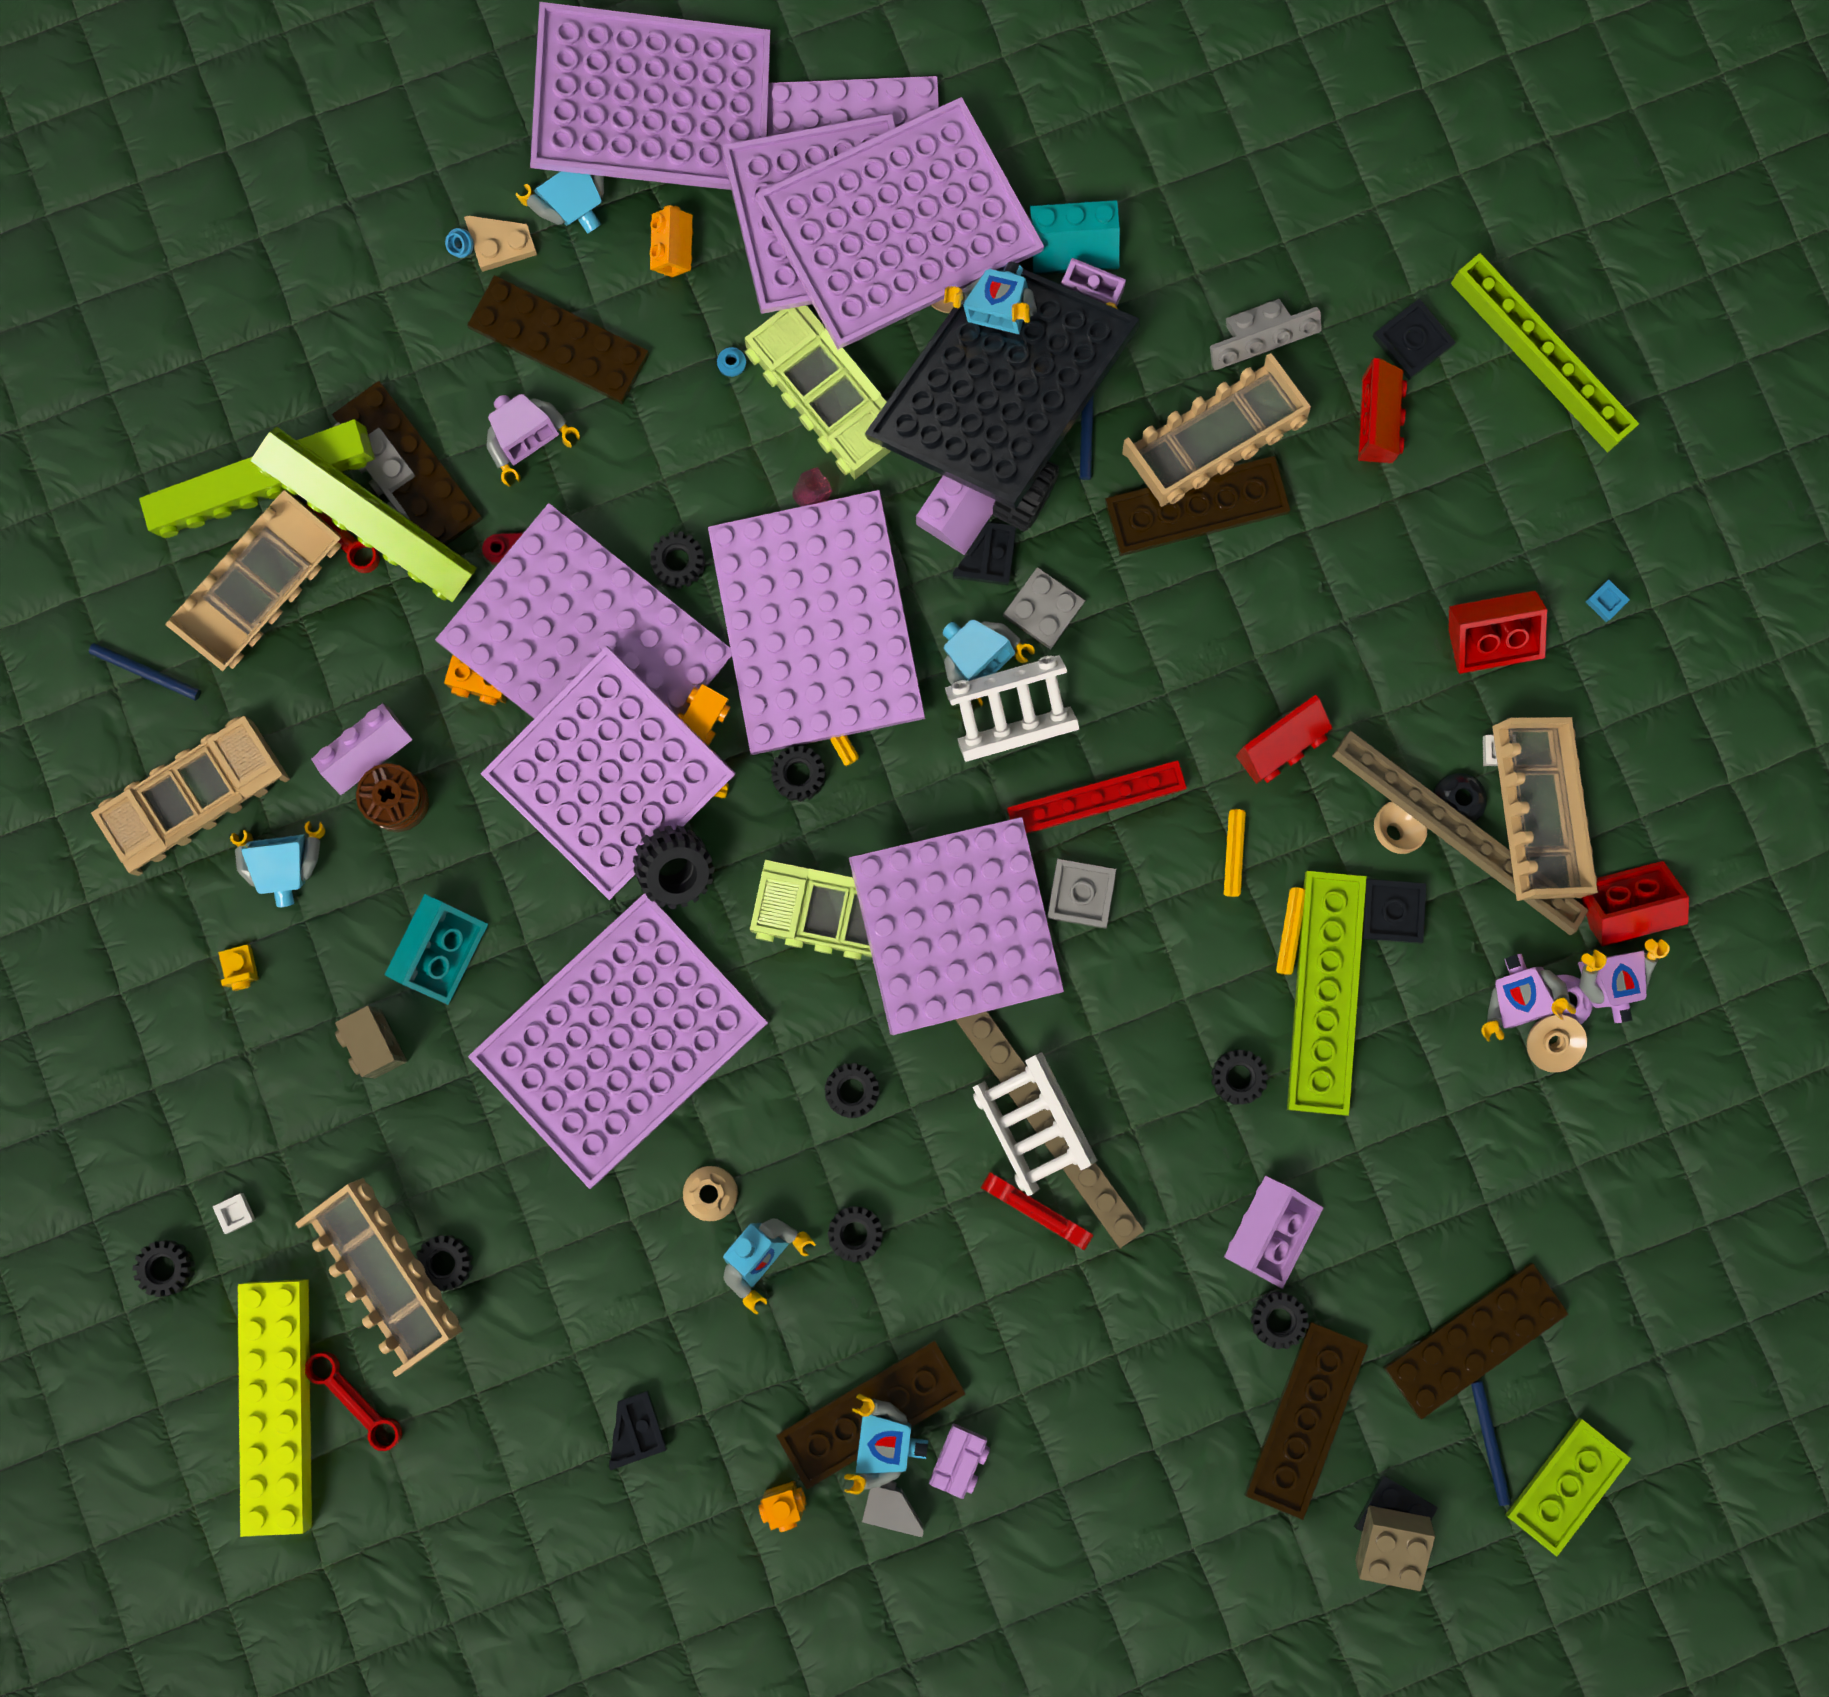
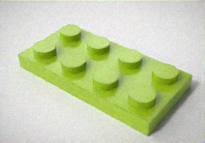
(1568, 1487)

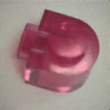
(811, 488)

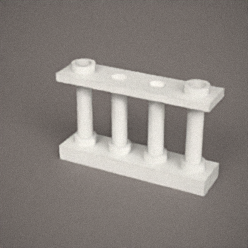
(1020, 733)
(1063, 1126)

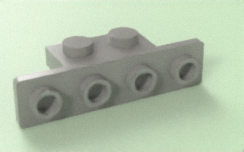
(1262, 331)
(387, 470)

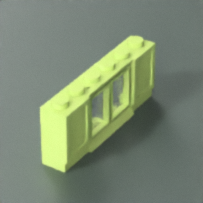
(820, 384)
(810, 910)

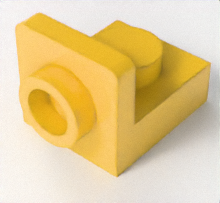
(238, 967)

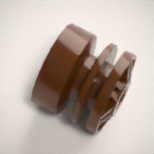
(394, 814)

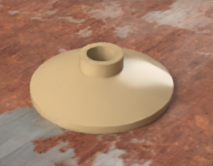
(1565, 1051)

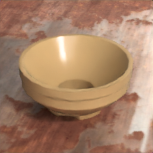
(1411, 831)
(726, 1189)

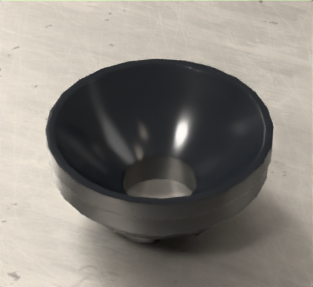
(1452, 783)

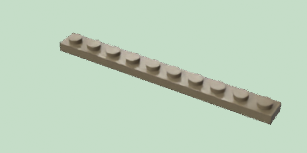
(1448, 824)
(1090, 1181)

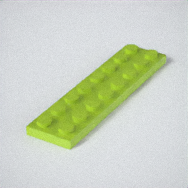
(1326, 993)

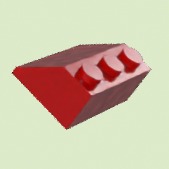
(1381, 412)
(1498, 631)
(1285, 741)
(1636, 904)

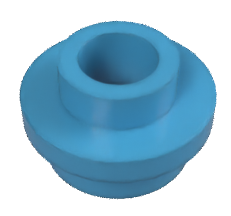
(453, 243)
(731, 370)

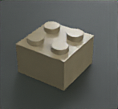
(369, 1042)
(1395, 1548)

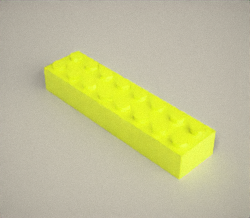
(274, 1408)

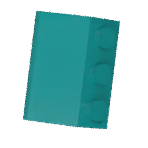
(1076, 231)
(436, 949)

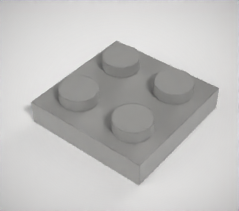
(1043, 608)
(1081, 893)

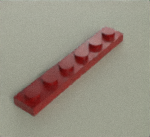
(1099, 797)

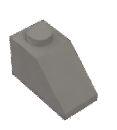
(891, 1510)

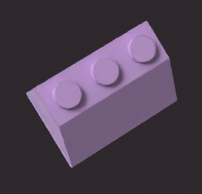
(955, 514)
(361, 748)
(1273, 1232)

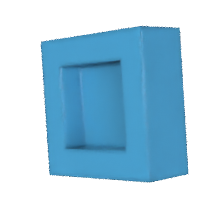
(1607, 600)

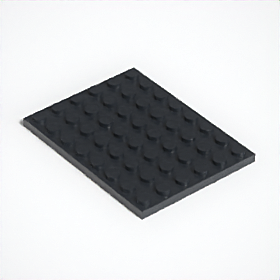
(998, 401)

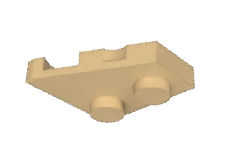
(499, 241)

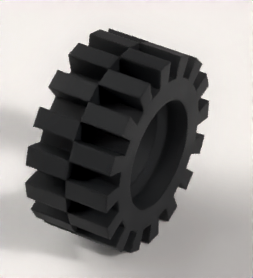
(665, 547)
(798, 755)
(1256, 1069)
(838, 1077)
(874, 1234)
(457, 1250)
(145, 1268)
(1298, 1320)

